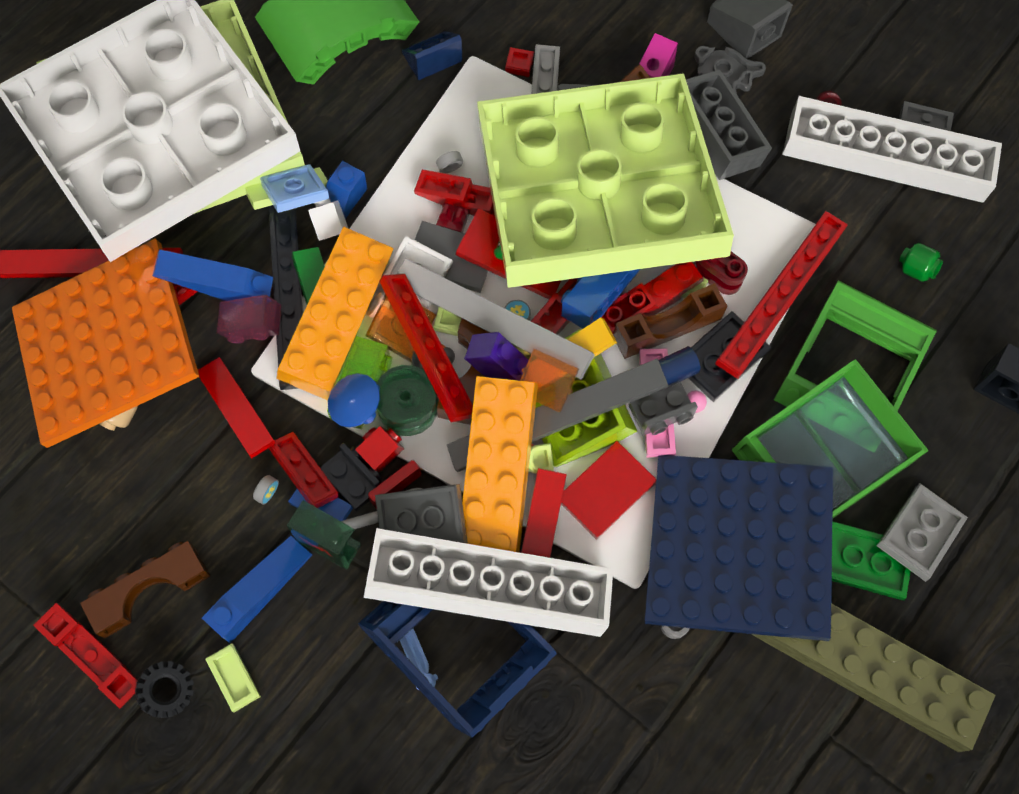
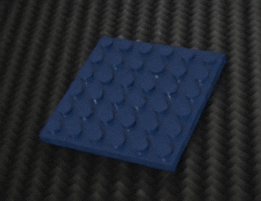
(742, 547)

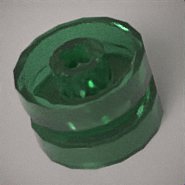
(406, 400)

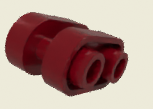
(725, 272)

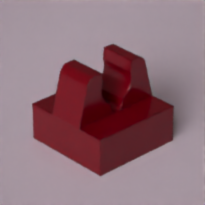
(453, 217)

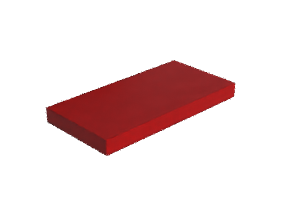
(479, 248)

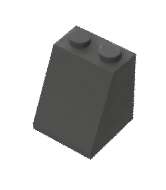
(749, 23)

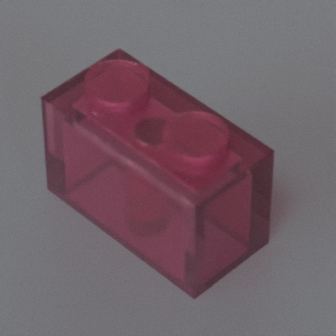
(249, 318)

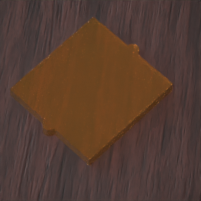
(552, 377)

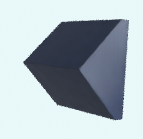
(434, 54)

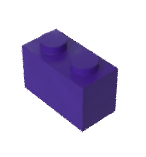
(495, 357)

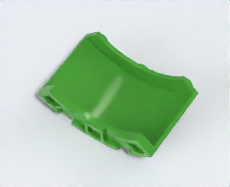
(317, 31)

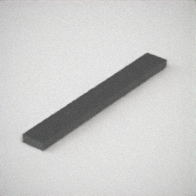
(583, 405)

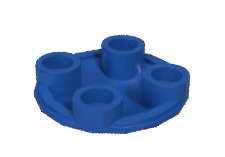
(354, 400)

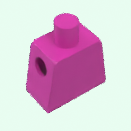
(659, 56)

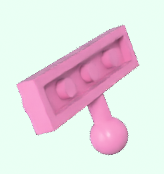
(665, 442)

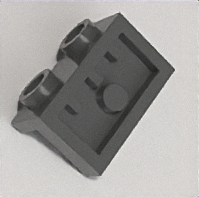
(662, 409)

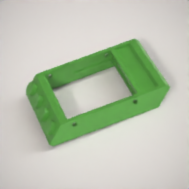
(872, 321)

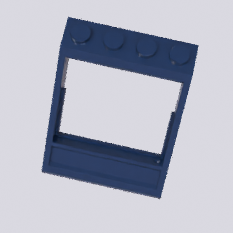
(393, 621)

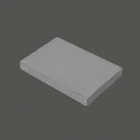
(922, 532)

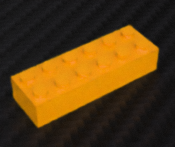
(334, 313)
(498, 462)

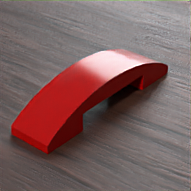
(88, 654)

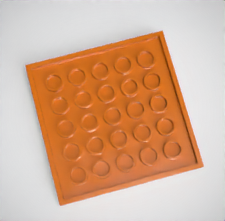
(102, 344)

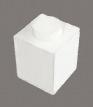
(327, 218)

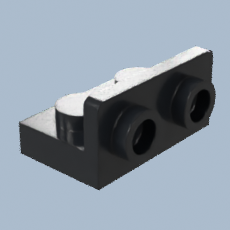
(351, 476)

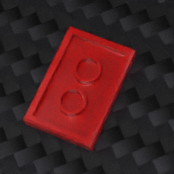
(607, 490)

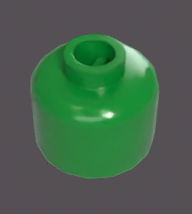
(921, 262)

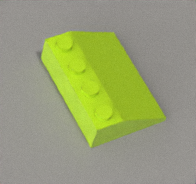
(595, 432)

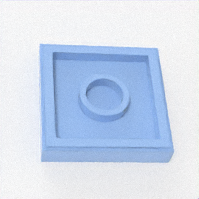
(294, 188)

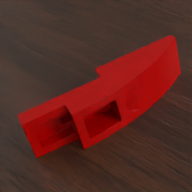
(654, 295)

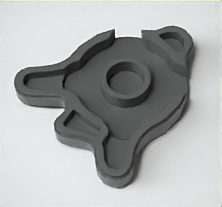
(733, 65)

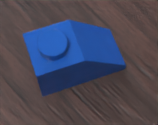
(347, 186)

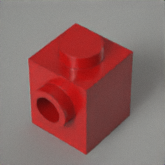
(380, 447)

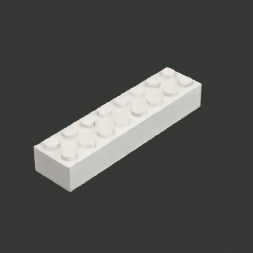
(893, 149)
(489, 583)

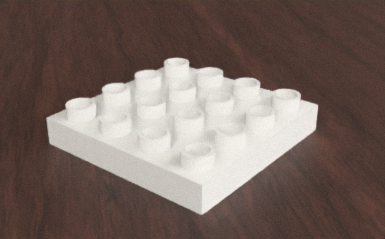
(148, 122)

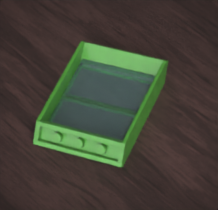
(839, 426)

